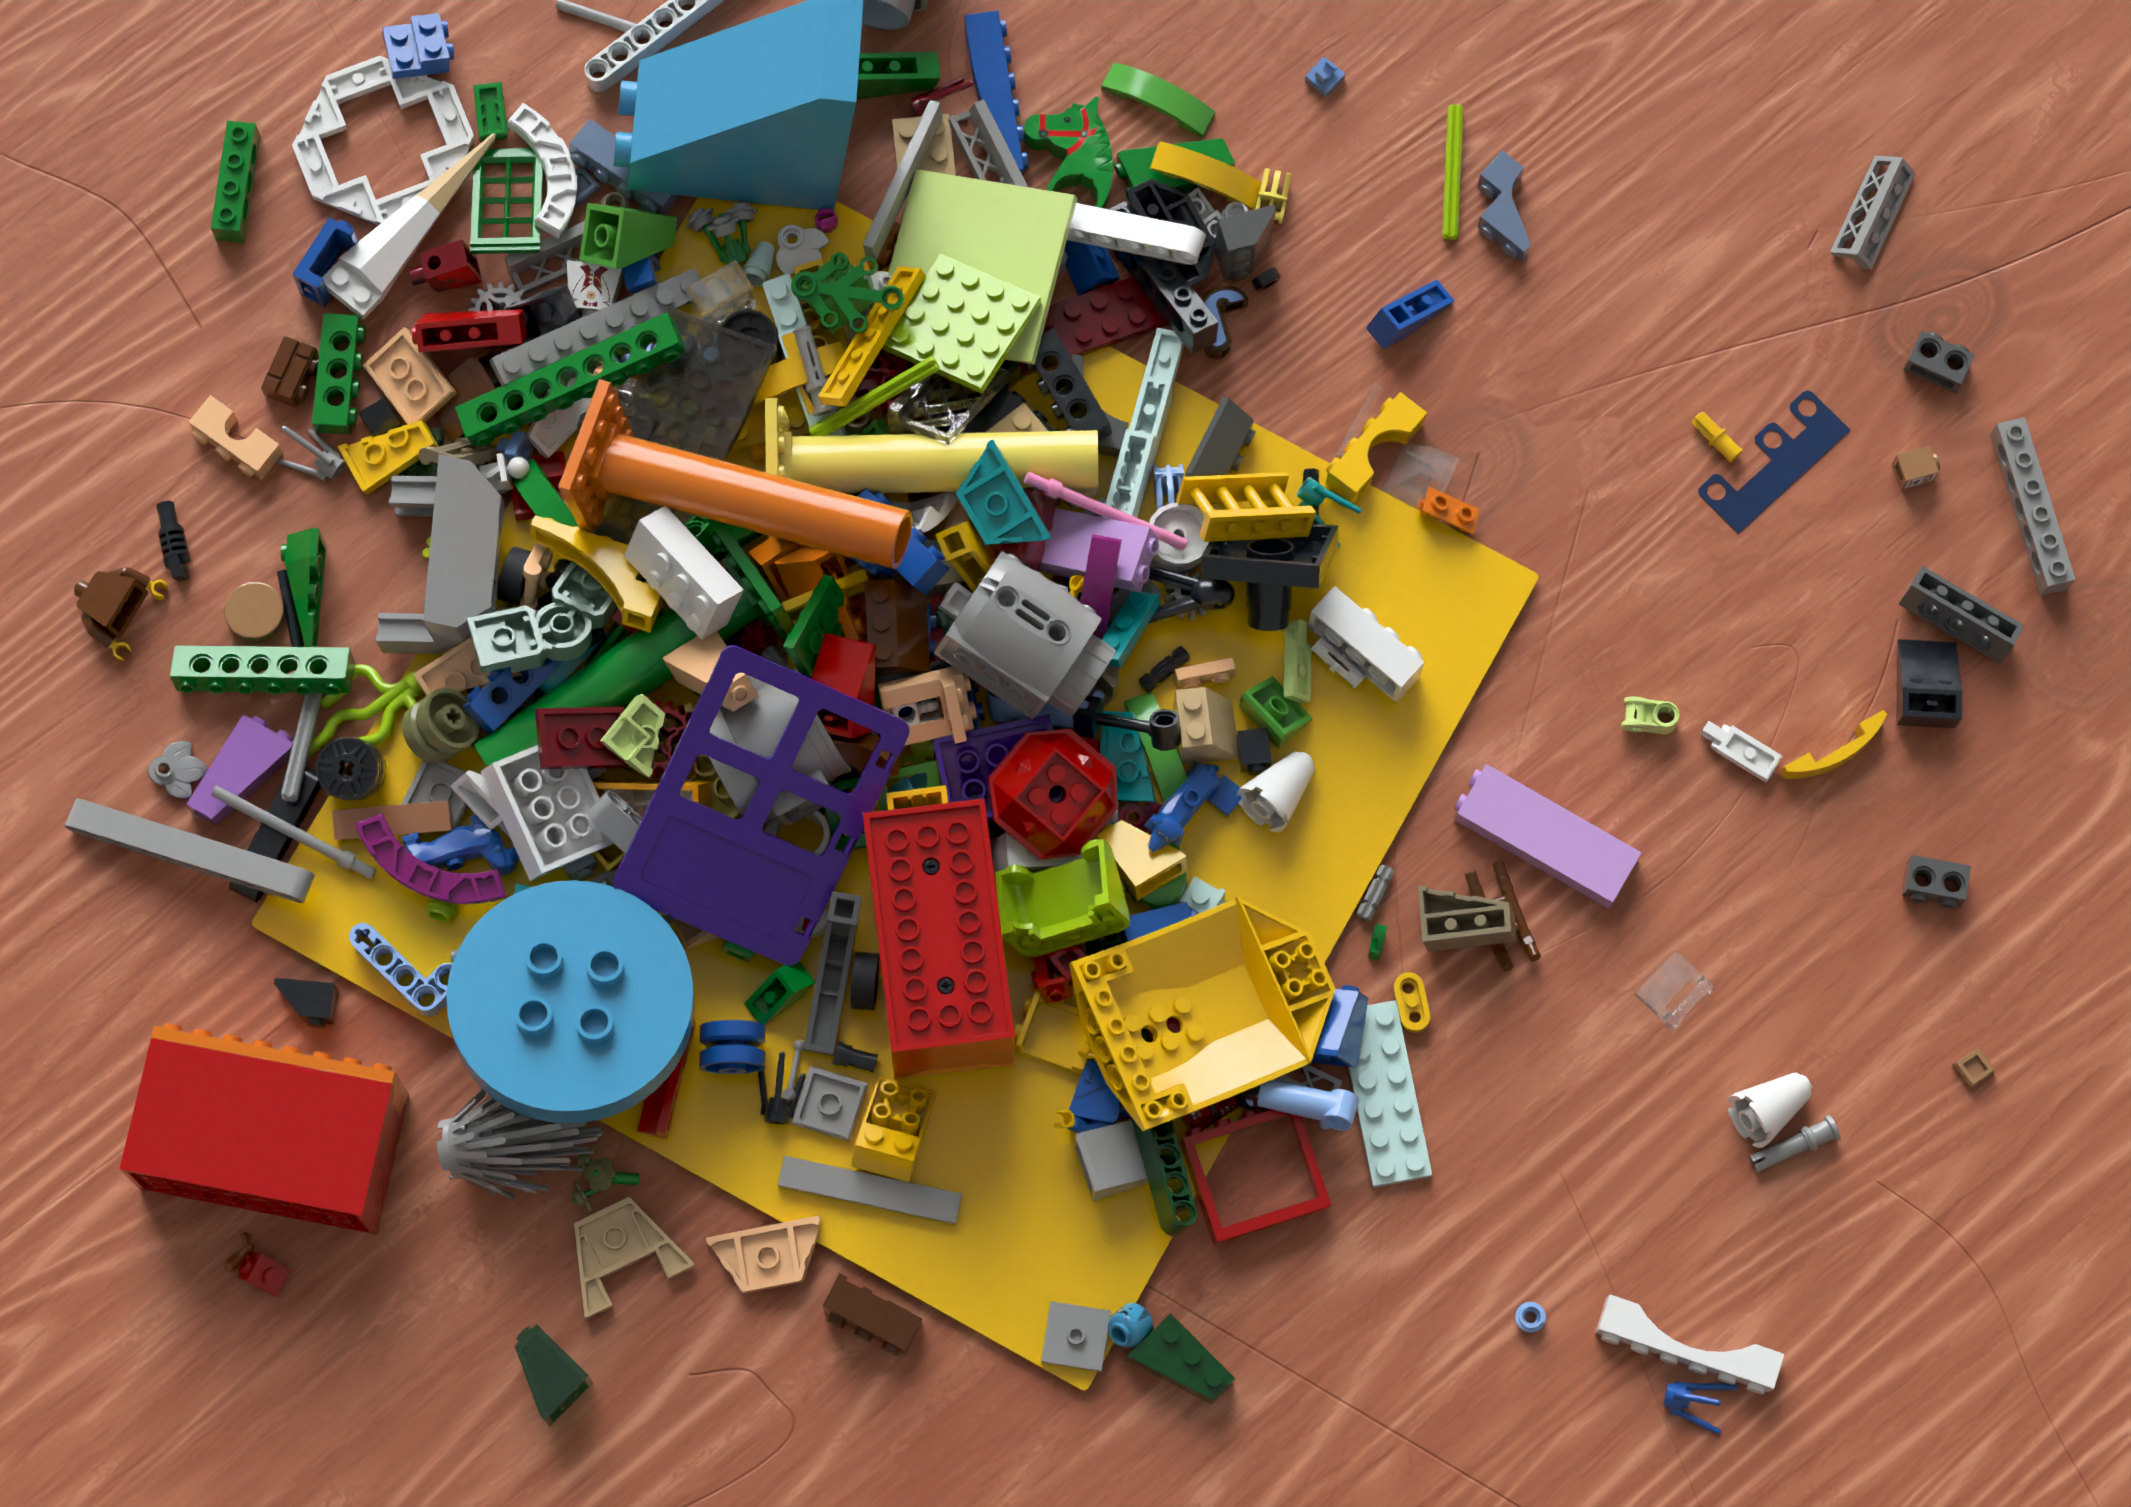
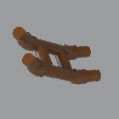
(1507, 896)

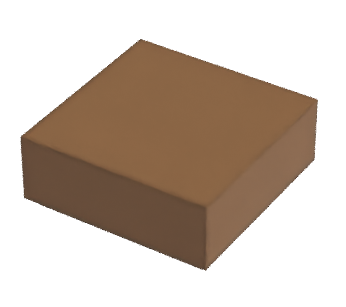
(1974, 1067)

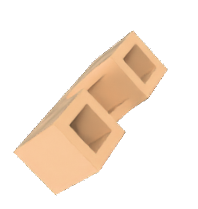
(254, 454)

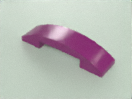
(1100, 578)

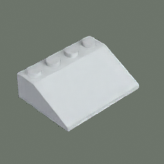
(545, 811)

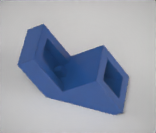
(641, 274)

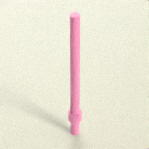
(1055, 489)

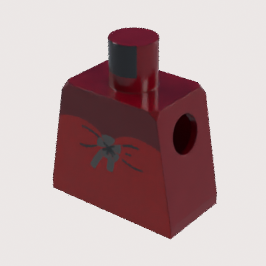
(447, 267)

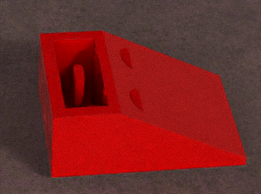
(849, 668)

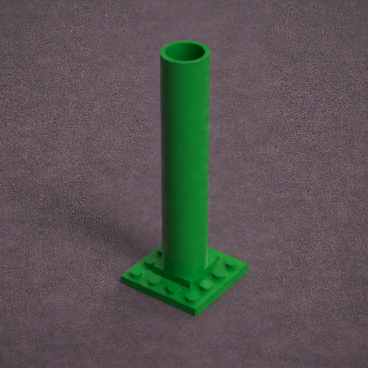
(637, 662)

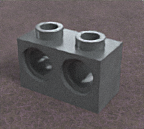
(1936, 368)
(1936, 873)

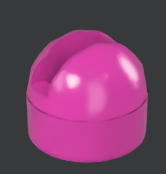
(827, 224)

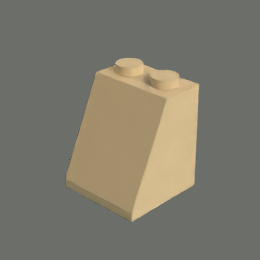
(1205, 726)

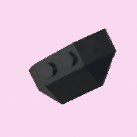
(1171, 205)

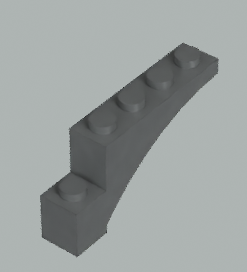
(832, 973)

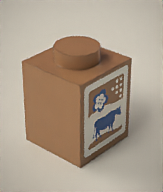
(1916, 467)

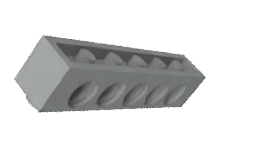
(2032, 506)

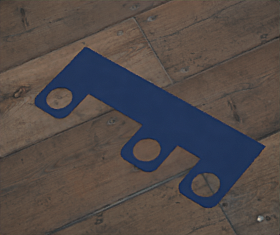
(1787, 464)

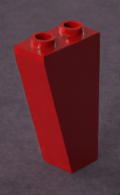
(468, 329)

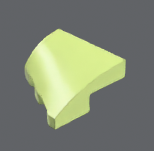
(636, 734)

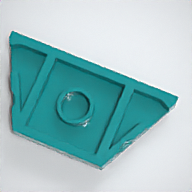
(999, 502)

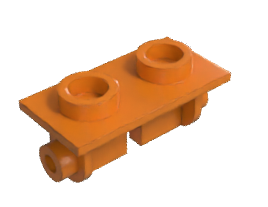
(1449, 509)

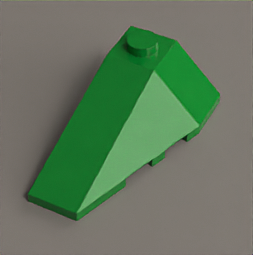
(305, 566)

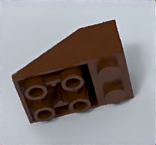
(470, 381)

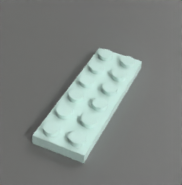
(1388, 1101)

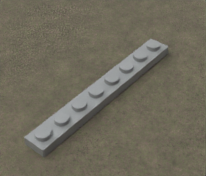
(593, 328)

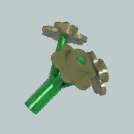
(600, 1177)

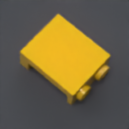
(1052, 1034)

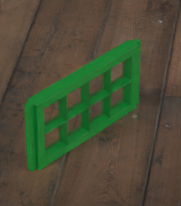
(506, 245)

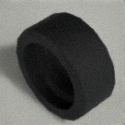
(511, 579)
(864, 981)

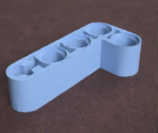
(400, 966)

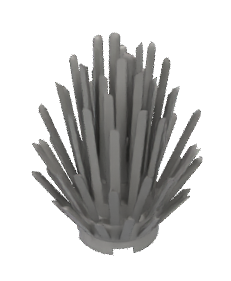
(501, 1140)

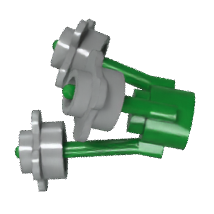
(724, 225)

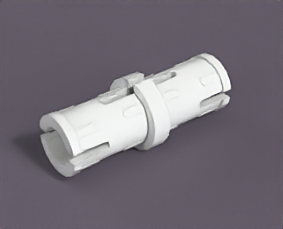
(1323, 648)

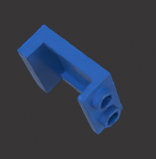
(320, 258)

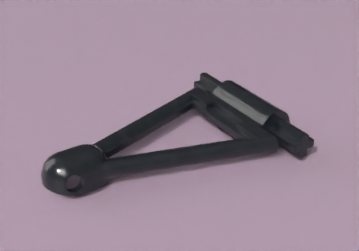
(1205, 593)

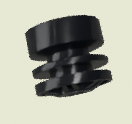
(755, 325)
(367, 773)

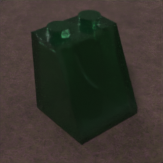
(551, 1373)

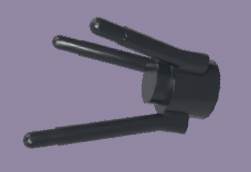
(777, 1109)

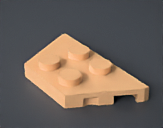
(768, 1254)

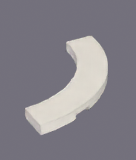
(557, 166)

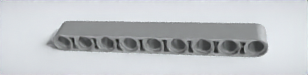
(189, 850)

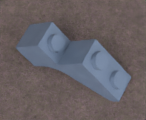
(1501, 218)

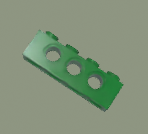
(235, 181)
(336, 330)

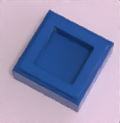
(1225, 796)

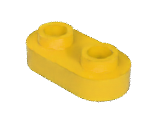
(1411, 1003)

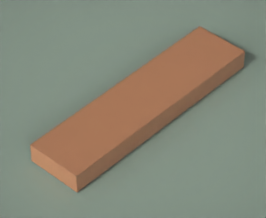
(400, 818)

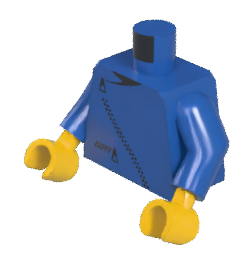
(1093, 1101)

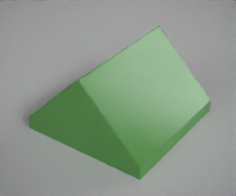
(1271, 710)

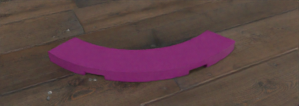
(424, 878)

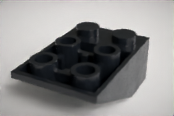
(1928, 684)

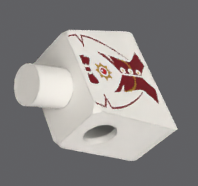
(593, 285)

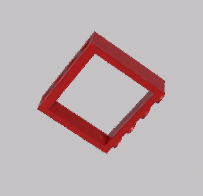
(1267, 1220)

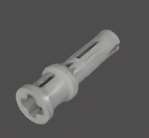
(813, 369)
(1807, 1139)

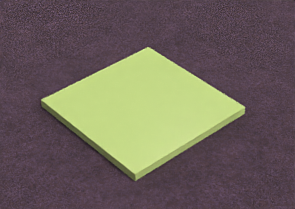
(993, 228)

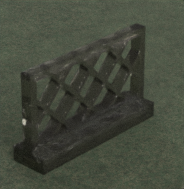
(914, 402)

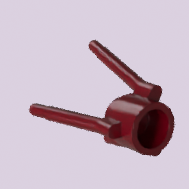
(921, 101)

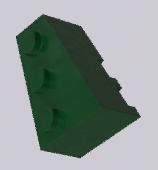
(1182, 1360)

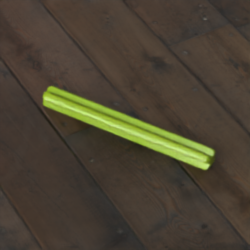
(1452, 172)
(875, 397)

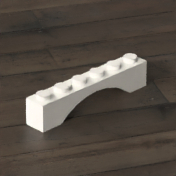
(1628, 1323)

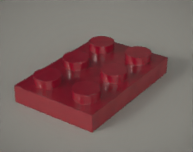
(573, 735)

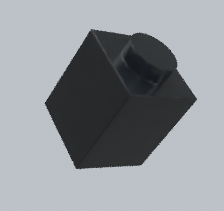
(1254, 750)

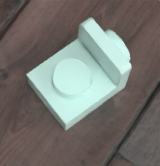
(1202, 896)

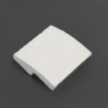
(932, 510)

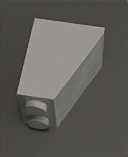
(1110, 1159)

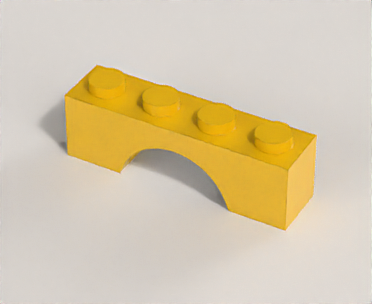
(1397, 423)

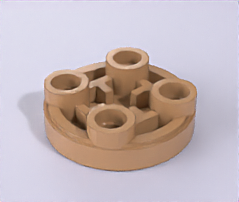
(254, 611)

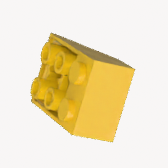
(893, 1129)

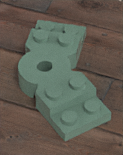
(526, 638)

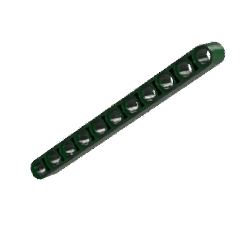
(1159, 1147)

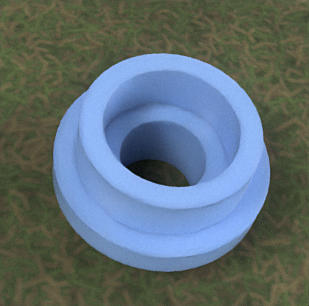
(1534, 1308)

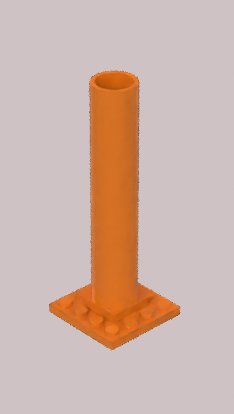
(615, 462)

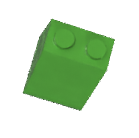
(624, 235)

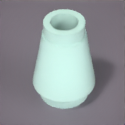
(760, 264)

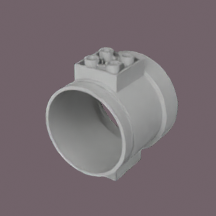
(759, 729)

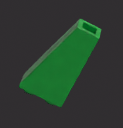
(896, 73)
(1135, 164)

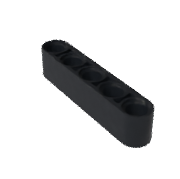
(273, 843)

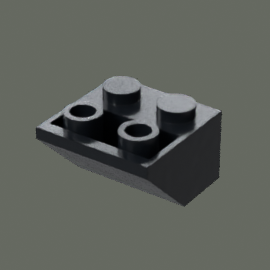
(547, 311)

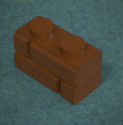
(290, 372)

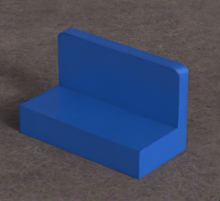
(1089, 266)

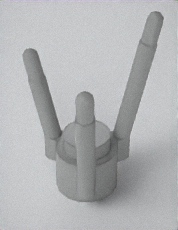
(328, 461)

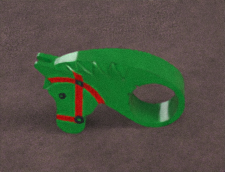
(1081, 143)

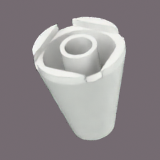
(1277, 791)
(1768, 1107)

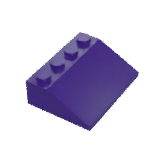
(969, 763)

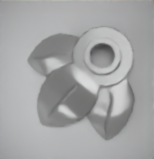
(182, 769)

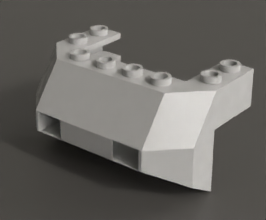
(461, 556)

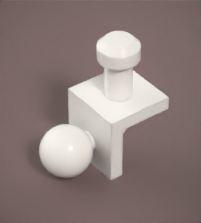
(500, 473)

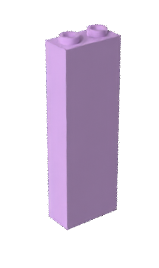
(1070, 544)
(1546, 835)

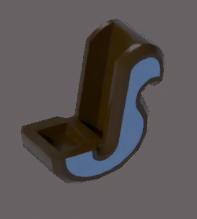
(1221, 301)

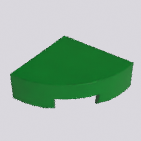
(1377, 942)

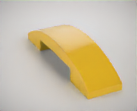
(1206, 173)
(791, 373)
(1806, 765)

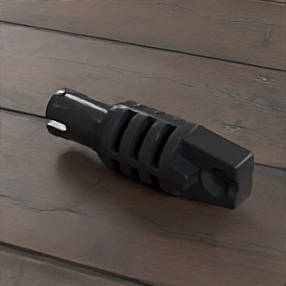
(173, 541)

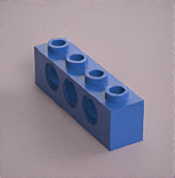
(492, 715)

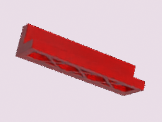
(661, 1104)

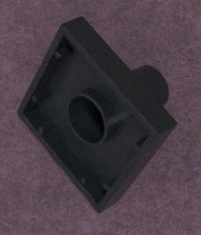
(1271, 570)

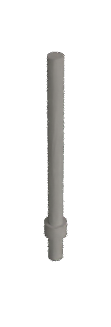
(345, 859)

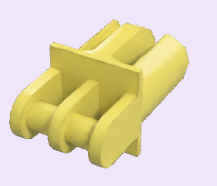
(1272, 198)

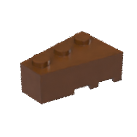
(871, 1316)

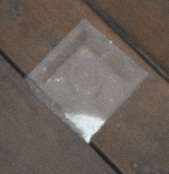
(721, 294)

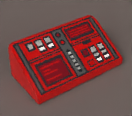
(1211, 1114)

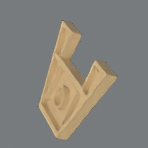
(616, 1240)

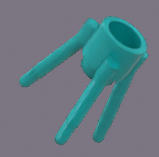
(1314, 494)

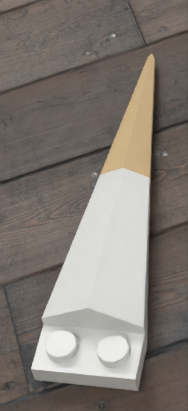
(375, 262)

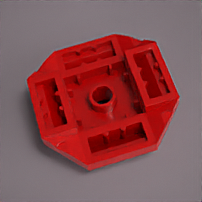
(1022, 787)

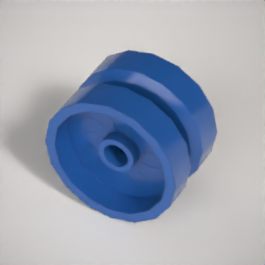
(732, 1047)

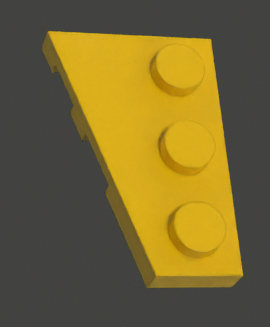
(381, 457)

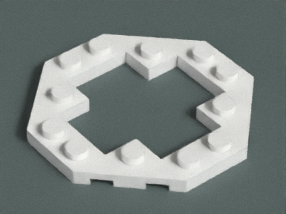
(326, 120)

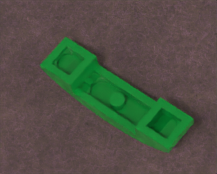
(542, 496)

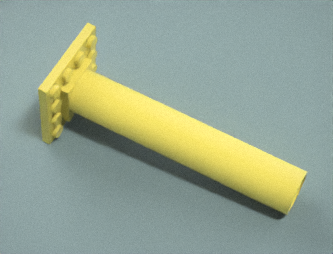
(920, 463)

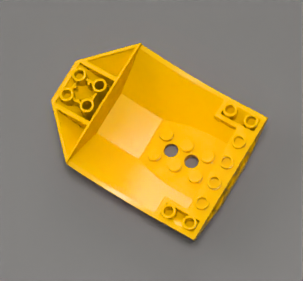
(1237, 983)

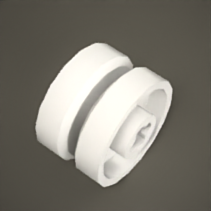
(1185, 522)

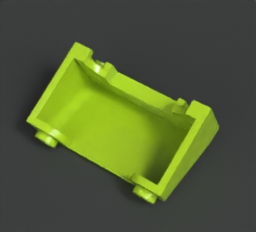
(1062, 903)

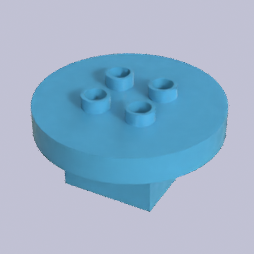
(570, 1001)

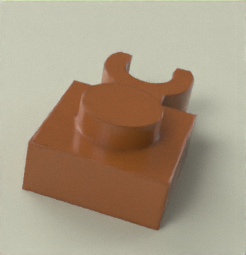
(886, 253)

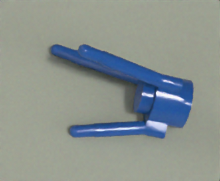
(1679, 1396)

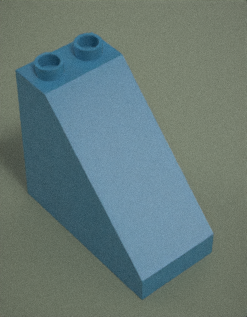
(748, 110)

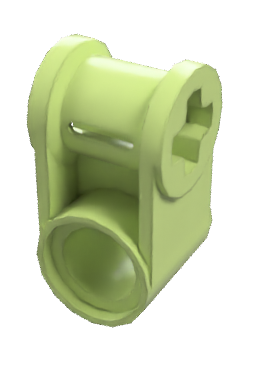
(1647, 714)

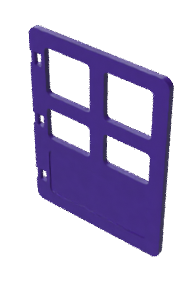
(728, 870)

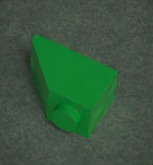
(779, 992)

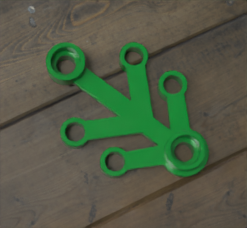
(842, 290)

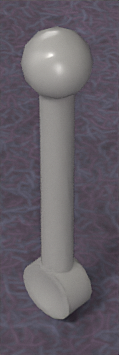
(789, 1093)

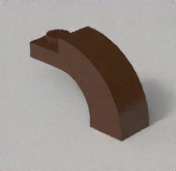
(858, 751)

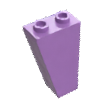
(241, 766)

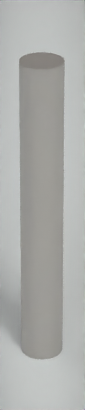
(594, 15)

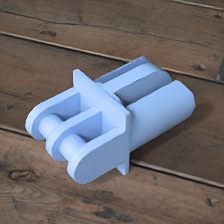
(1167, 482)

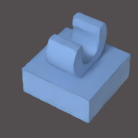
(1324, 76)
(516, 447)

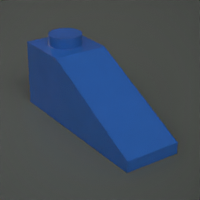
(1408, 313)

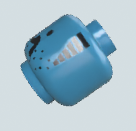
(1130, 1325)

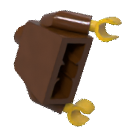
(112, 602)

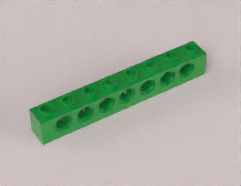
(529, 388)

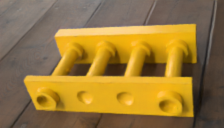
(1245, 523)

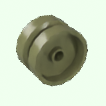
(439, 726)

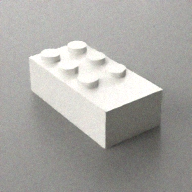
(683, 572)
(1367, 643)

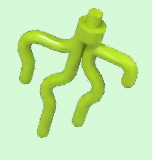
(393, 699)

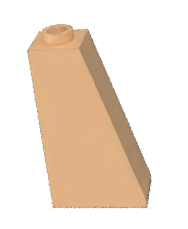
(694, 663)

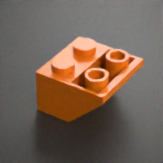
(806, 566)

